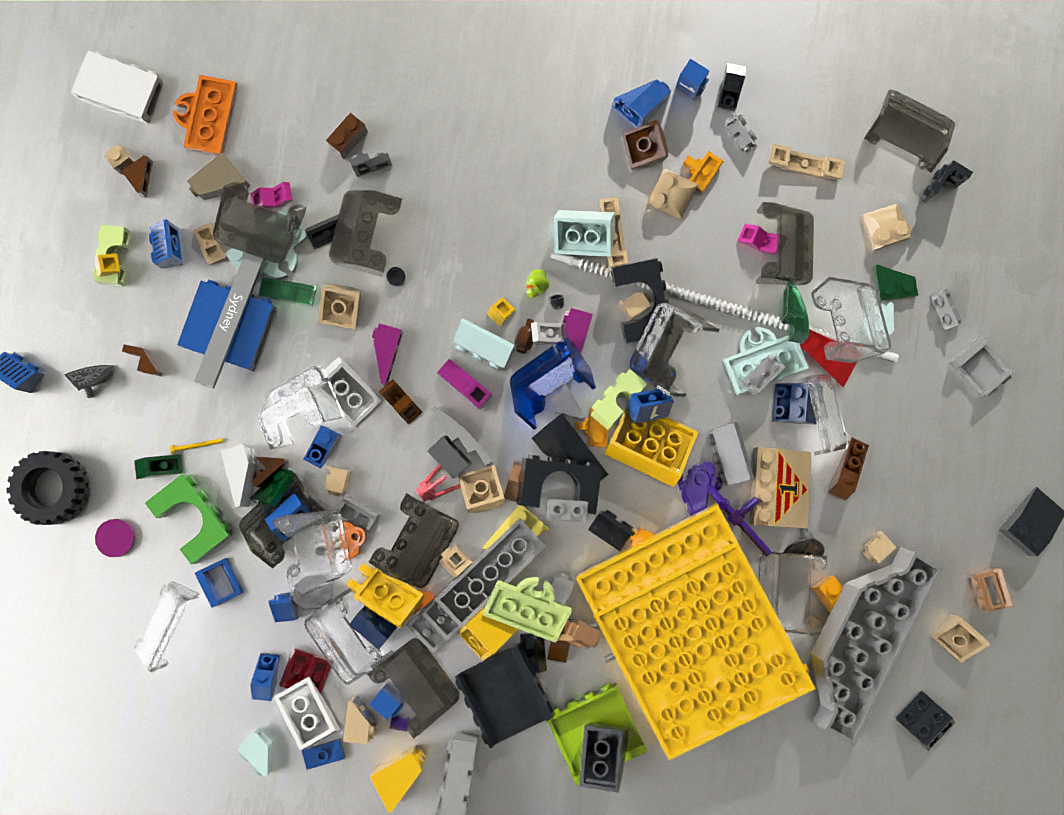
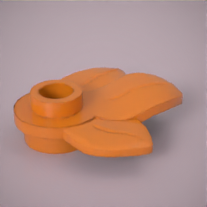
(353, 544)

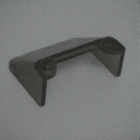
(912, 128)
(255, 227)
(794, 245)
(420, 683)

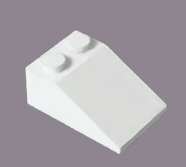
(352, 393)
(240, 468)
(306, 713)

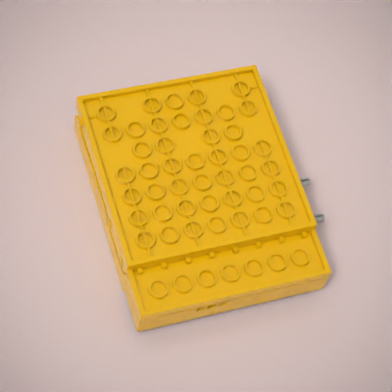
(693, 632)

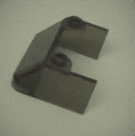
(659, 342)

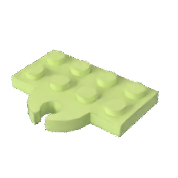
(528, 608)

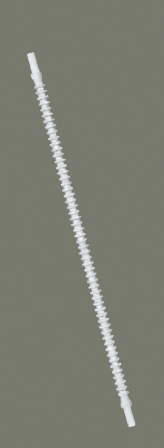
(571, 260)

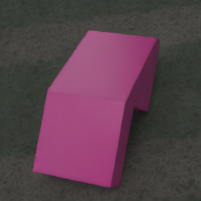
(272, 197)
(758, 239)

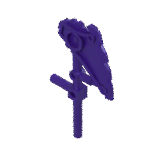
(695, 493)

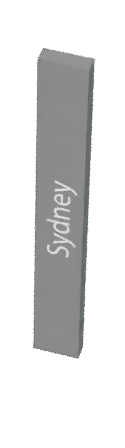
(229, 321)

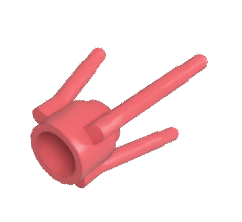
(427, 491)

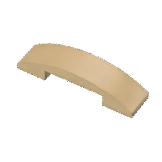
(806, 164)
(619, 254)

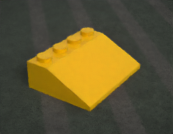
(652, 446)

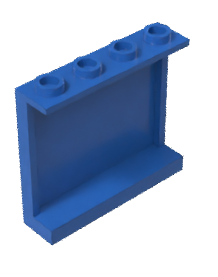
(204, 317)

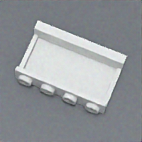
(116, 85)

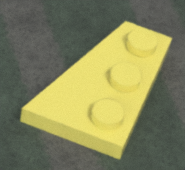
(526, 516)

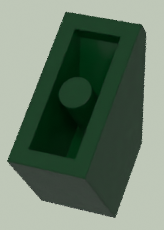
(158, 466)

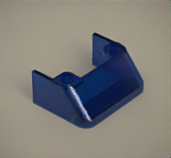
(546, 375)

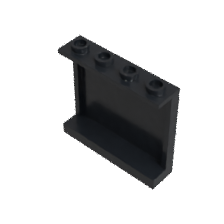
(504, 695)

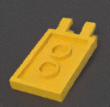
(386, 595)

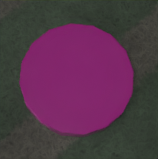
(114, 538)

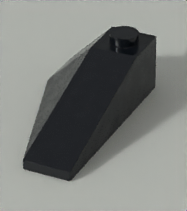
(562, 441)

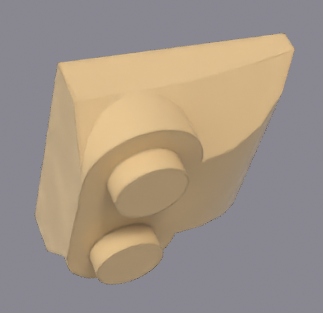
(672, 193)
(886, 227)
(339, 306)
(481, 489)

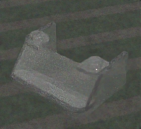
(340, 642)

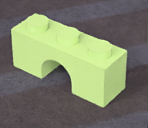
(110, 240)
(607, 410)

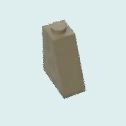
(212, 178)

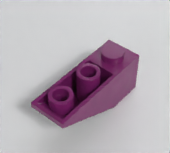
(464, 384)

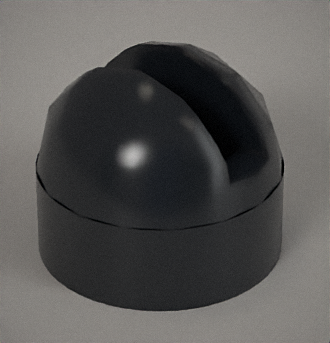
(556, 300)

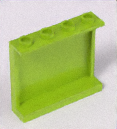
(600, 707)

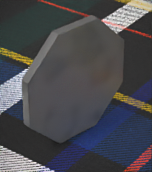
(315, 599)

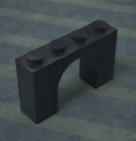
(646, 272)
(535, 471)

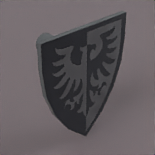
(88, 377)
(806, 545)

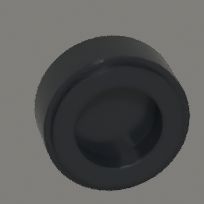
(396, 276)

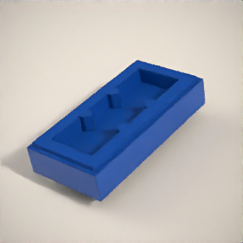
(323, 754)

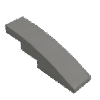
(456, 431)

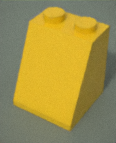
(485, 634)
(397, 775)

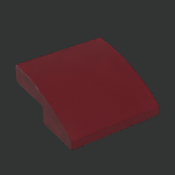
(305, 665)

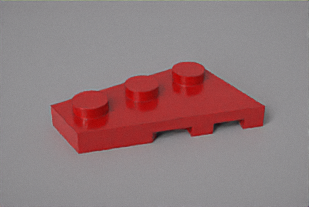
(815, 346)

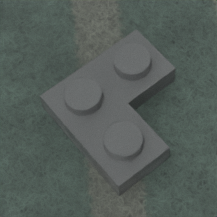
(363, 164)

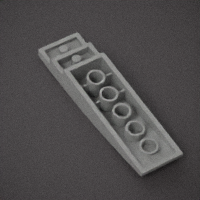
(474, 585)

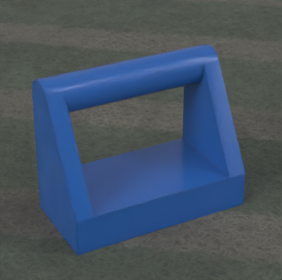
(209, 587)

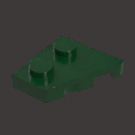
(894, 284)
(274, 488)

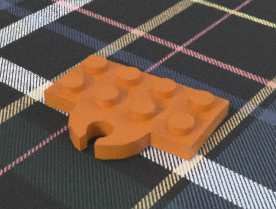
(207, 114)

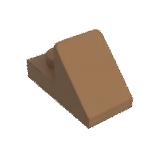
(513, 482)

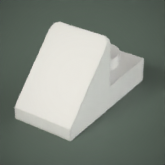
(547, 333)

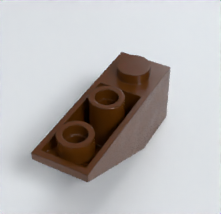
(849, 470)

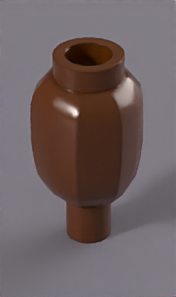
(523, 339)

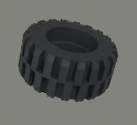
(24, 481)

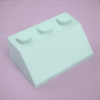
(584, 232)
(483, 345)

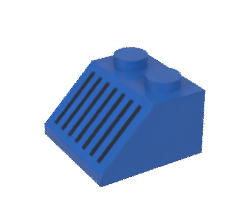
(166, 244)
(18, 373)

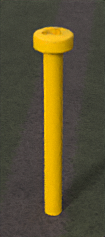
(173, 449)

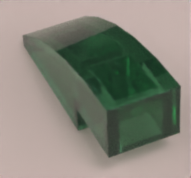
(287, 291)
(795, 314)

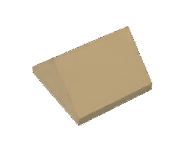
(959, 638)

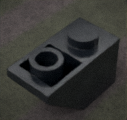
(731, 86)

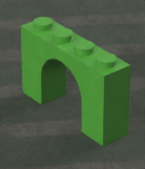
(213, 529)

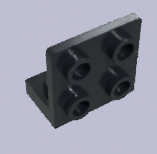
(951, 175)
(610, 530)
(925, 720)

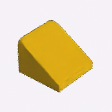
(107, 264)
(500, 311)

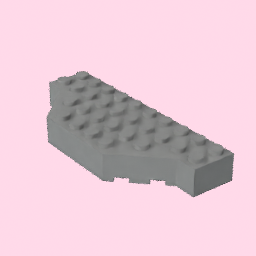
(866, 639)
(459, 770)

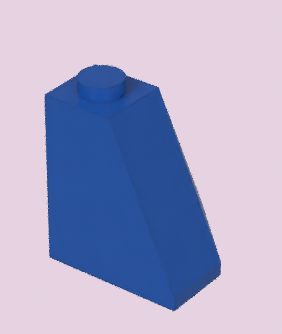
(642, 102)

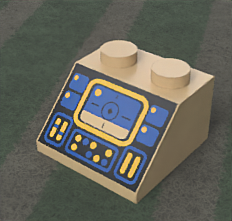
(359, 722)

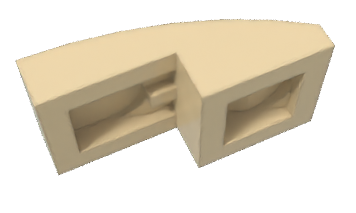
(210, 247)

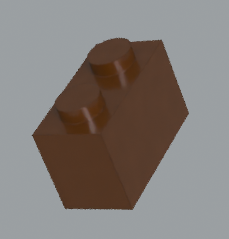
(346, 135)

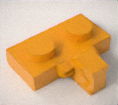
(703, 169)
(594, 430)

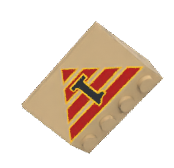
(781, 486)

